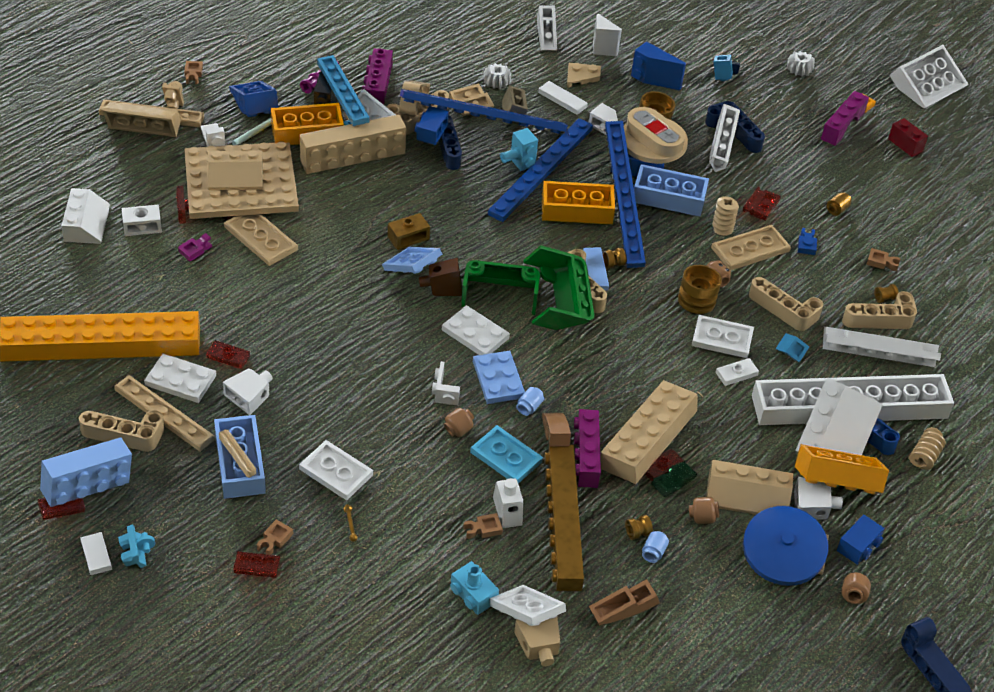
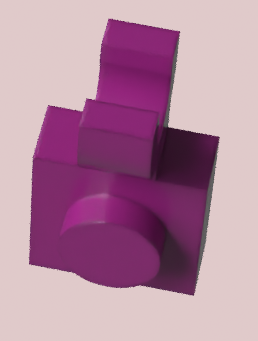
(195, 248)

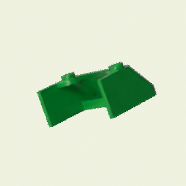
(501, 274)
(570, 288)

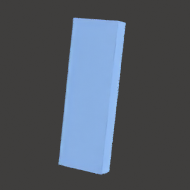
(596, 266)

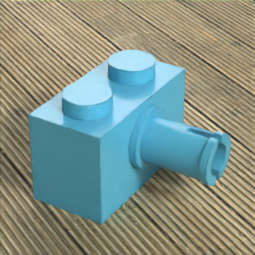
(523, 149)
(473, 587)

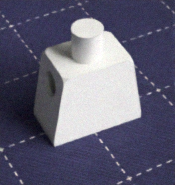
(248, 389)
(508, 495)
(815, 498)

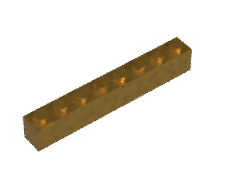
(564, 518)

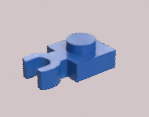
(807, 243)

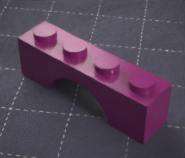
(851, 109)

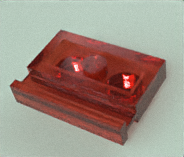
(761, 203)

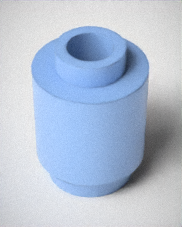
(530, 401)
(655, 546)

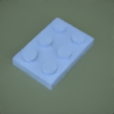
(412, 259)
(498, 377)

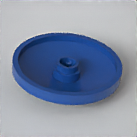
(785, 545)

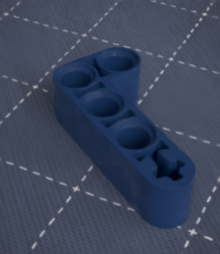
(745, 130)
(450, 146)
(928, 657)

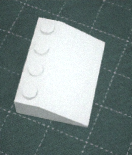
(929, 77)
(840, 419)

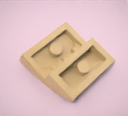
(471, 94)

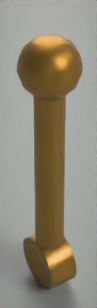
(353, 537)

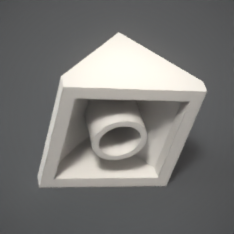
(606, 37)

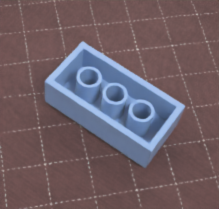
(670, 190)
(85, 471)
(232, 477)

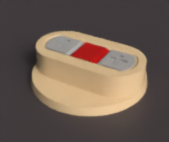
(654, 137)

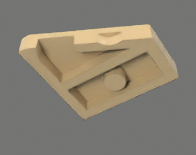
(582, 73)

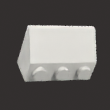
(84, 217)

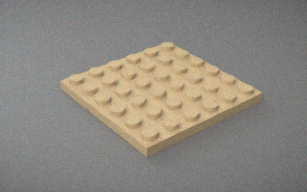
(278, 189)

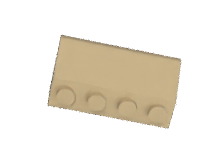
(142, 119)
(748, 487)

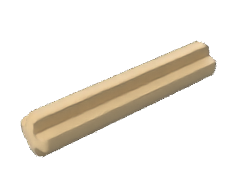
(237, 453)

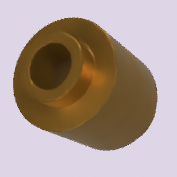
(839, 203)

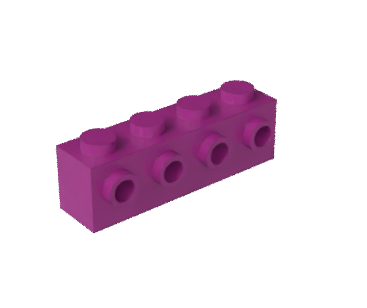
(378, 73)
(588, 448)

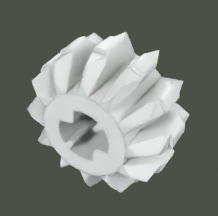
(800, 63)
(497, 76)

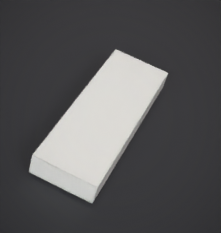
(563, 97)

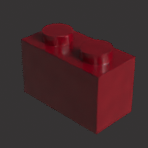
(908, 137)

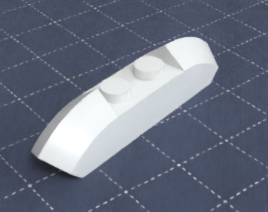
(723, 137)

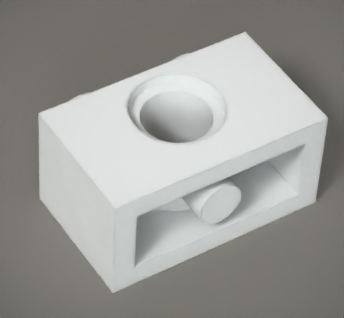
(141, 220)

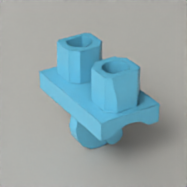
(138, 544)

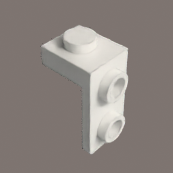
(213, 135)
(444, 393)

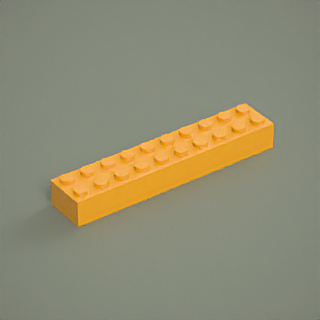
(99, 336)

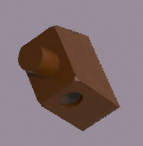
(443, 278)

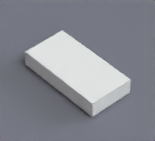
(96, 553)

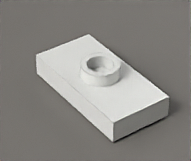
(737, 371)

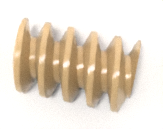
(725, 216)
(928, 449)

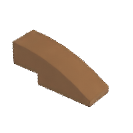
(556, 429)
(625, 603)

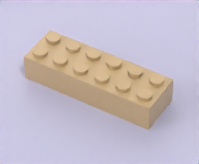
(352, 144)
(649, 432)

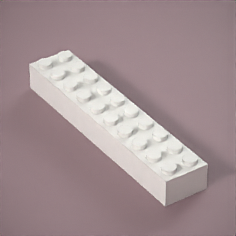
(902, 397)

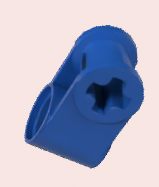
(884, 438)

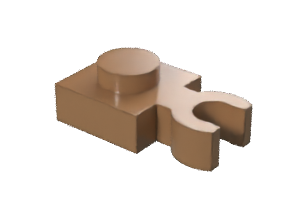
(193, 70)
(881, 259)
(485, 525)
(277, 535)

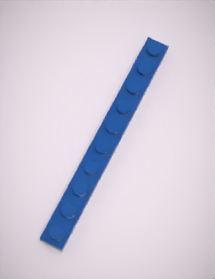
(476, 110)
(540, 170)
(625, 194)

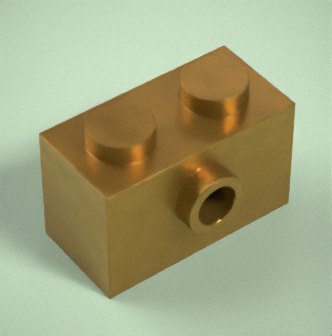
(408, 231)

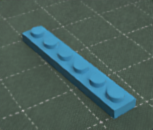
(343, 90)

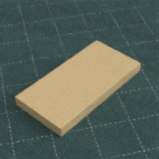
(261, 237)
(750, 247)

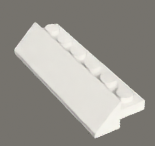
(880, 347)

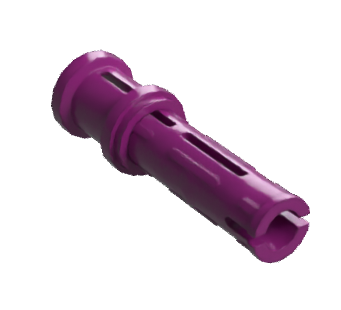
(310, 82)

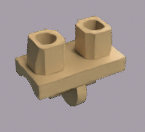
(173, 94)

